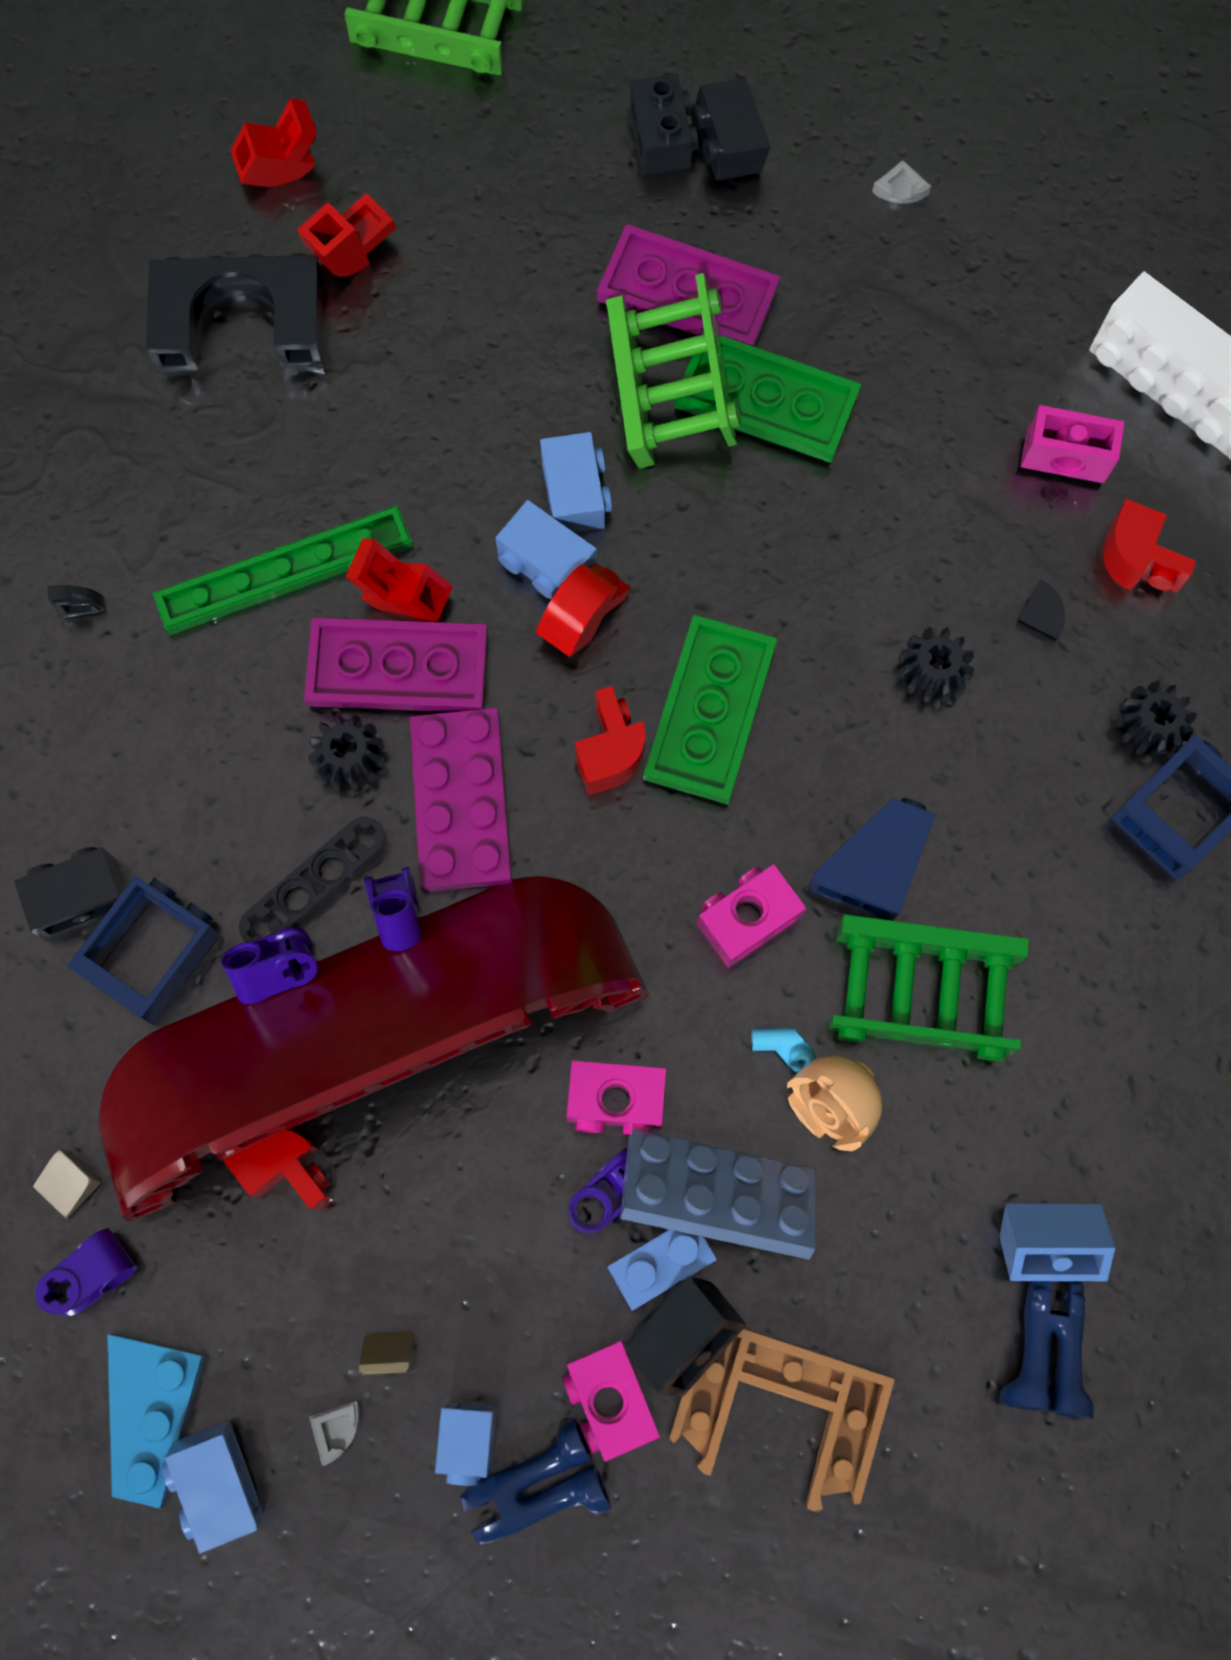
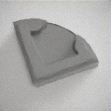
(901, 185)
(335, 1430)

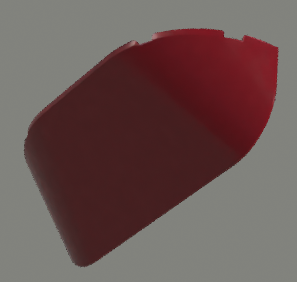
(354, 1029)

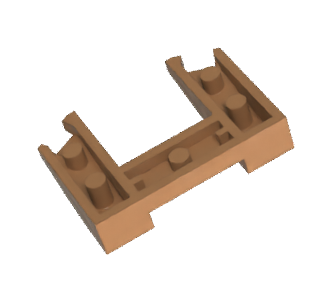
(850, 1393)

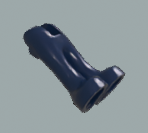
(1032, 1386)
(520, 1512)

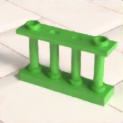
(429, 42)
(633, 361)

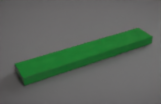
(277, 571)

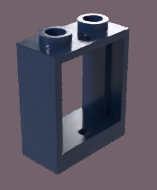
(1154, 833)
(114, 925)

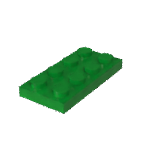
(778, 398)
(710, 709)

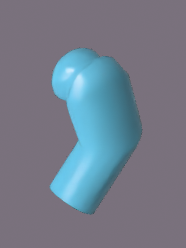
(786, 1042)

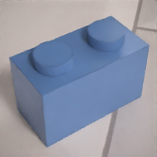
(573, 481)
(542, 549)
(1056, 1242)
(660, 1265)
(466, 1442)
(212, 1487)

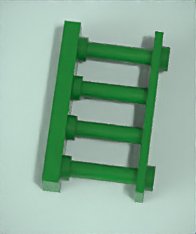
(953, 949)

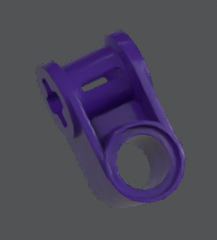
(394, 909)
(267, 967)
(606, 1189)
(91, 1271)

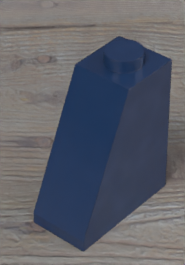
(877, 861)

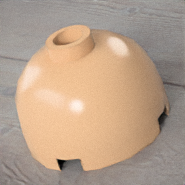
(837, 1099)

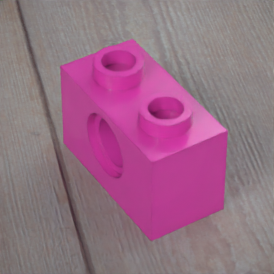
(1072, 444)
(736, 938)
(592, 1080)
(632, 1423)

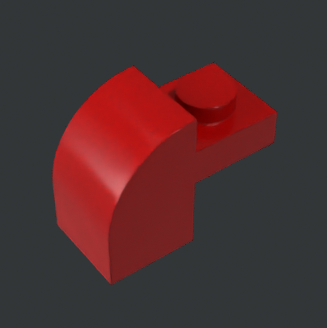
(278, 153)
(347, 238)
(1133, 554)
(397, 587)
(580, 606)
(615, 754)
(280, 1157)

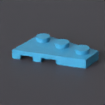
(149, 1411)

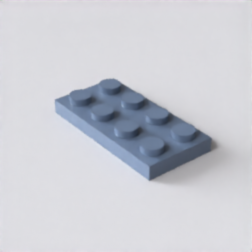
(720, 1194)

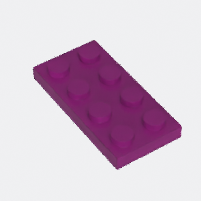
(662, 271)
(396, 665)
(460, 800)

